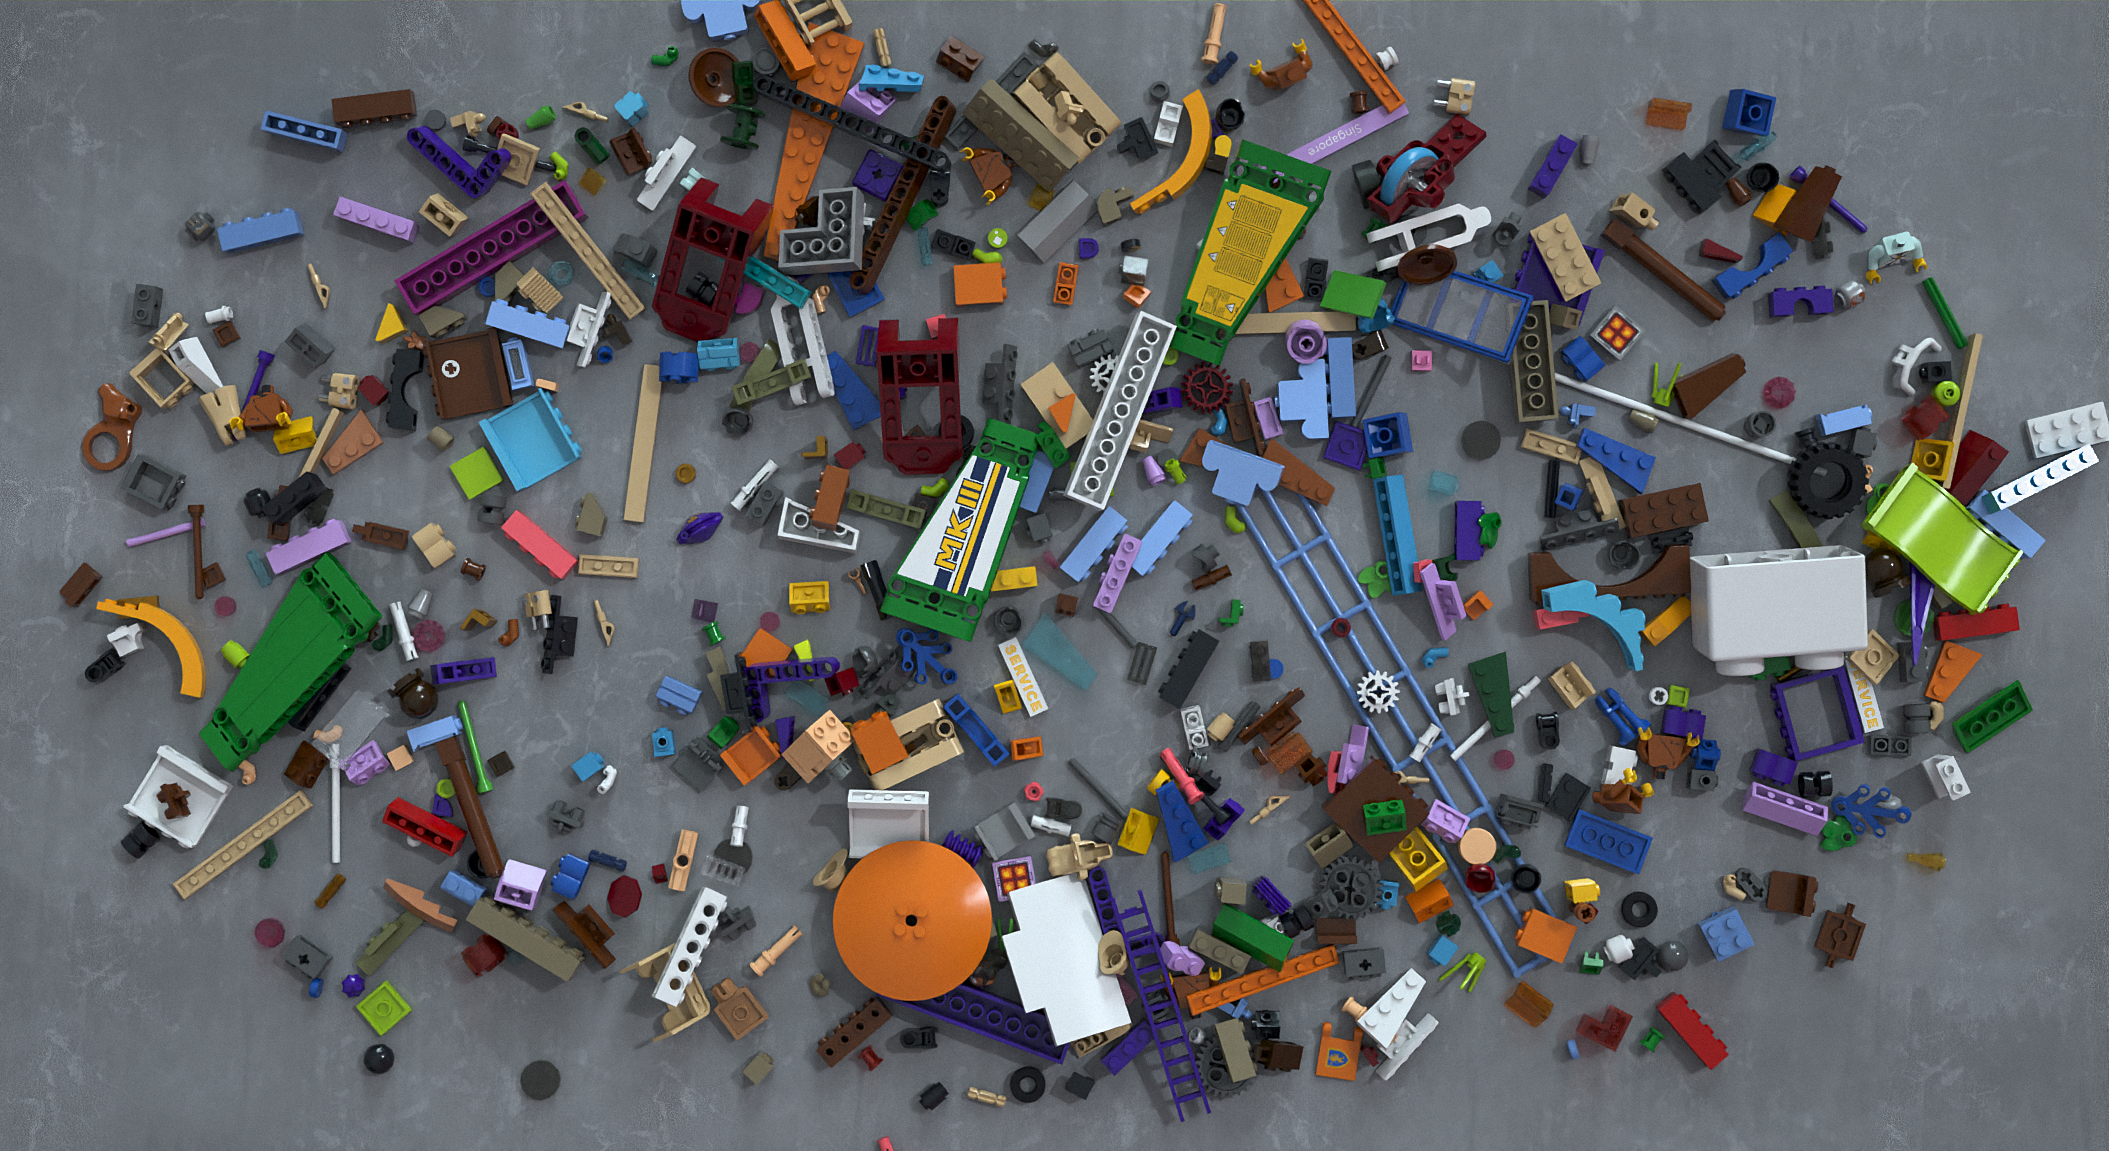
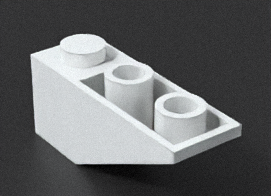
(194, 363)

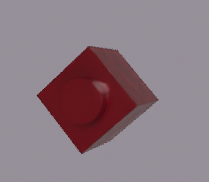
(373, 390)
(850, 455)

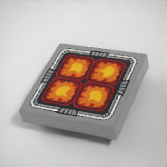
(1617, 333)

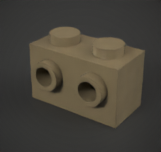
(1329, 845)

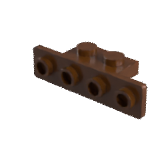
(1242, 420)
(1276, 721)
(589, 930)

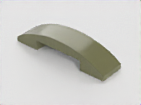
(762, 365)
(771, 382)
(886, 509)
(1795, 520)

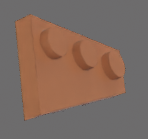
(354, 443)

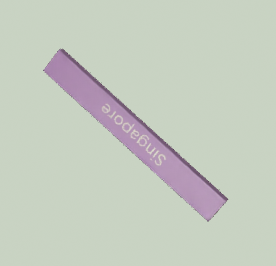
(1346, 135)

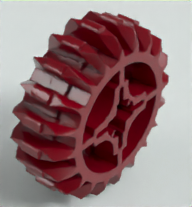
(1215, 389)

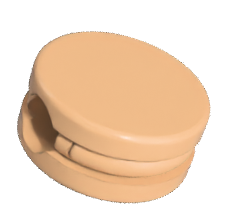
(1477, 846)

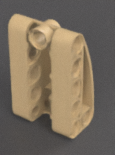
(1038, 95)
(909, 727)

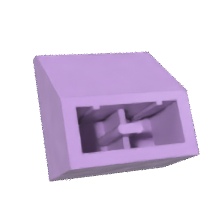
(869, 103)
(520, 885)

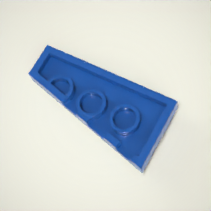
(855, 398)

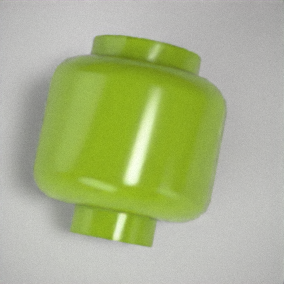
(1946, 393)

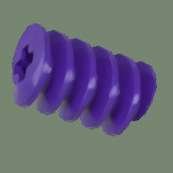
(962, 849)

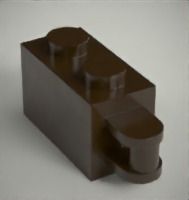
(1278, 1054)

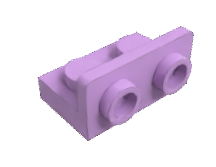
(366, 764)
(1445, 822)

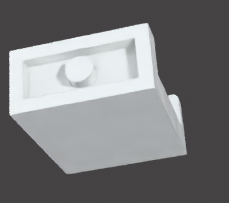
(1945, 776)

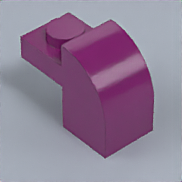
(750, 299)

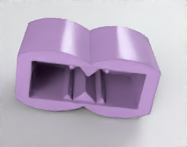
(1181, 958)

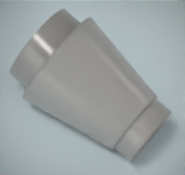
(1589, 147)
(420, 604)

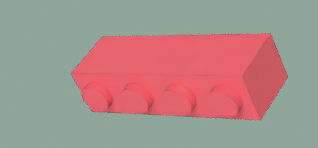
(540, 544)

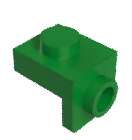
(921, 214)
(1235, 612)
(723, 732)

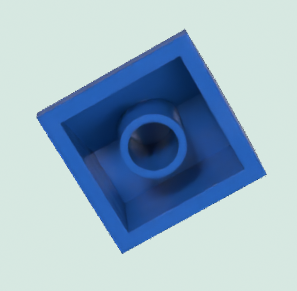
(1749, 112)
(1387, 435)

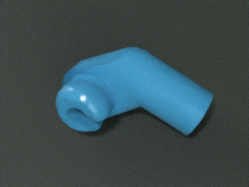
(1221, 423)
(1432, 655)

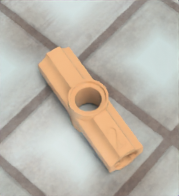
(681, 872)

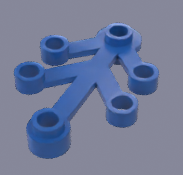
(923, 654)
(1867, 810)

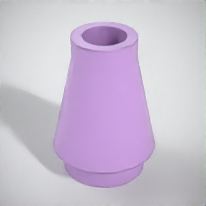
(1153, 471)

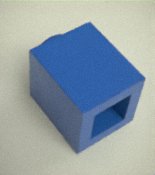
(1569, 496)

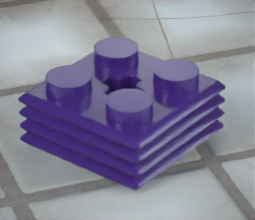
(873, 164)
(1275, 900)

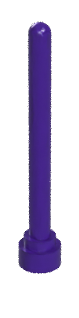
(1800, 176)
(264, 360)

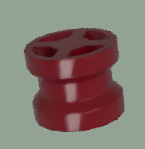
(508, 129)

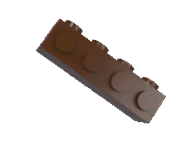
(374, 107)
(854, 1032)

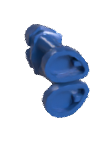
(1626, 733)

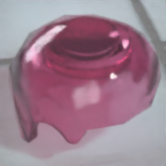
(270, 932)

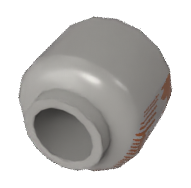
(1850, 295)

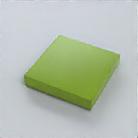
(477, 473)
(384, 1008)

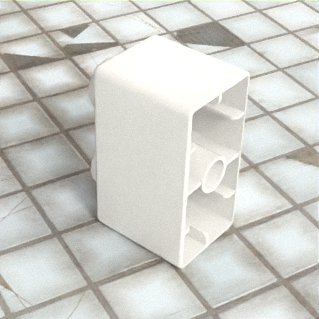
(1779, 606)

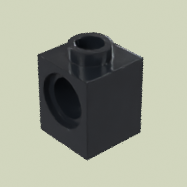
(1943, 369)

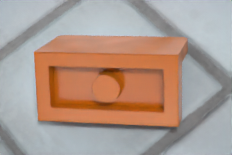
(1429, 901)

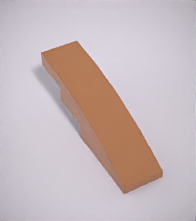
(412, 900)

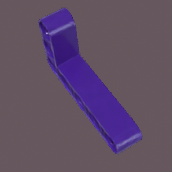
(458, 164)
(782, 675)
(1112, 922)

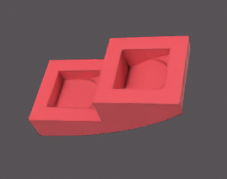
(1333, 769)

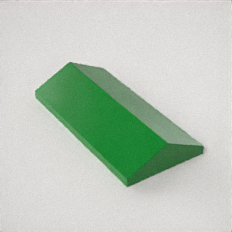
(1991, 717)
(1252, 937)

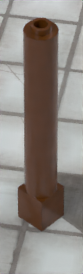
(1624, 238)
(454, 759)

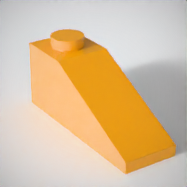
(1666, 621)

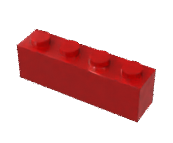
(1966, 625)
(424, 826)
(1692, 1031)

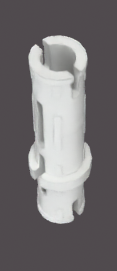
(752, 487)
(403, 631)

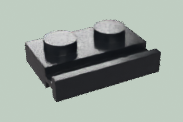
(1568, 796)

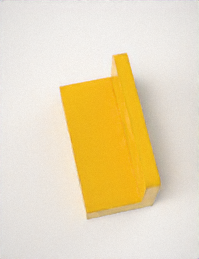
(297, 437)
(1138, 831)

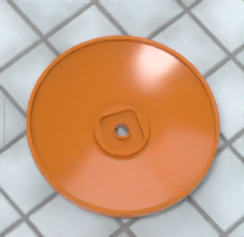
(949, 911)

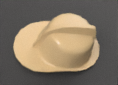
(833, 873)
(1113, 953)

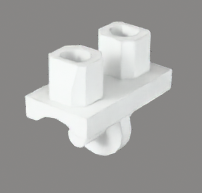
(1448, 687)

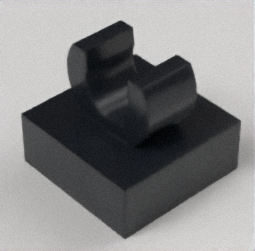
(1208, 783)

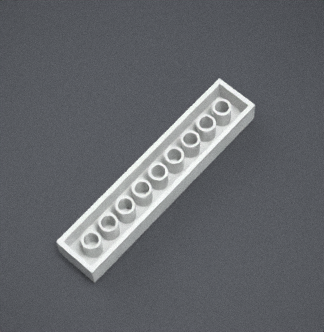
(1120, 410)

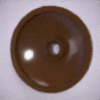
(715, 64)
(1427, 264)

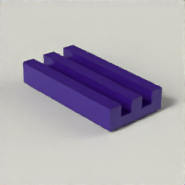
(861, 343)

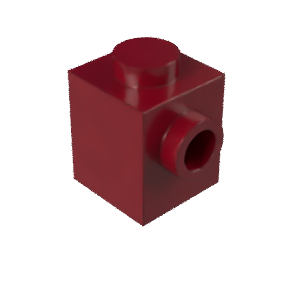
(842, 682)

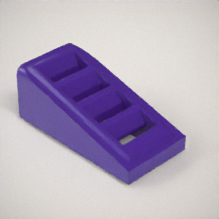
(785, 732)

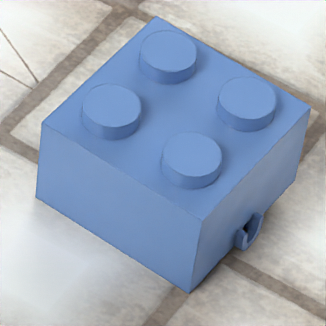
(1725, 933)

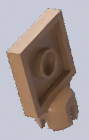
(737, 1008)

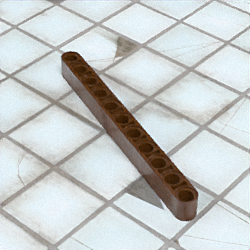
(899, 204)

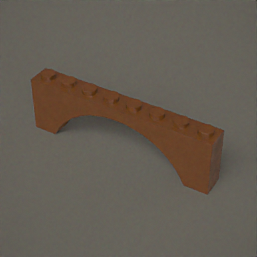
(1666, 576)

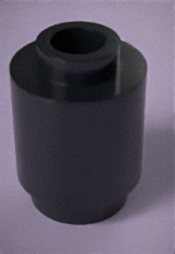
(933, 1096)

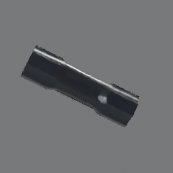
(876, 584)

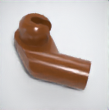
(511, 635)

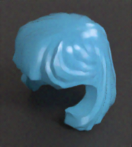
(1382, 319)

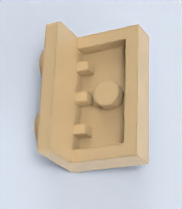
(1571, 685)

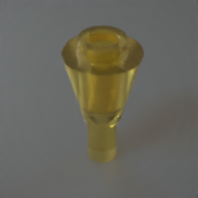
(1932, 860)

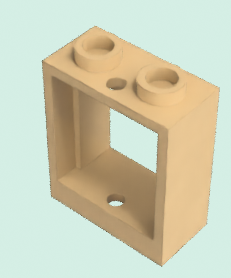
(148, 365)

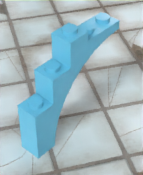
(1606, 608)

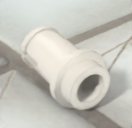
(224, 313)

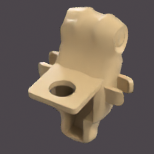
(1077, 857)

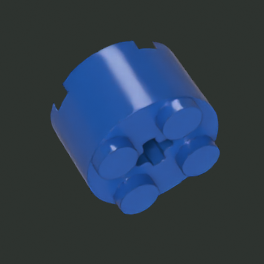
(679, 367)

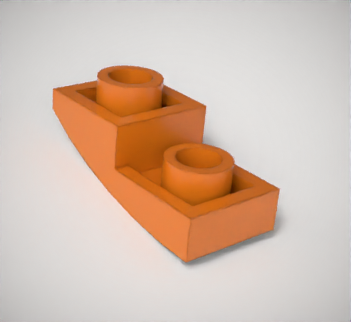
(1065, 283)

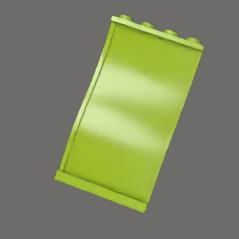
(1942, 539)

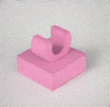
(1421, 360)

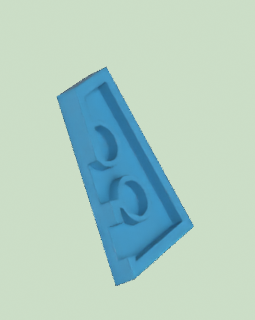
(890, 78)

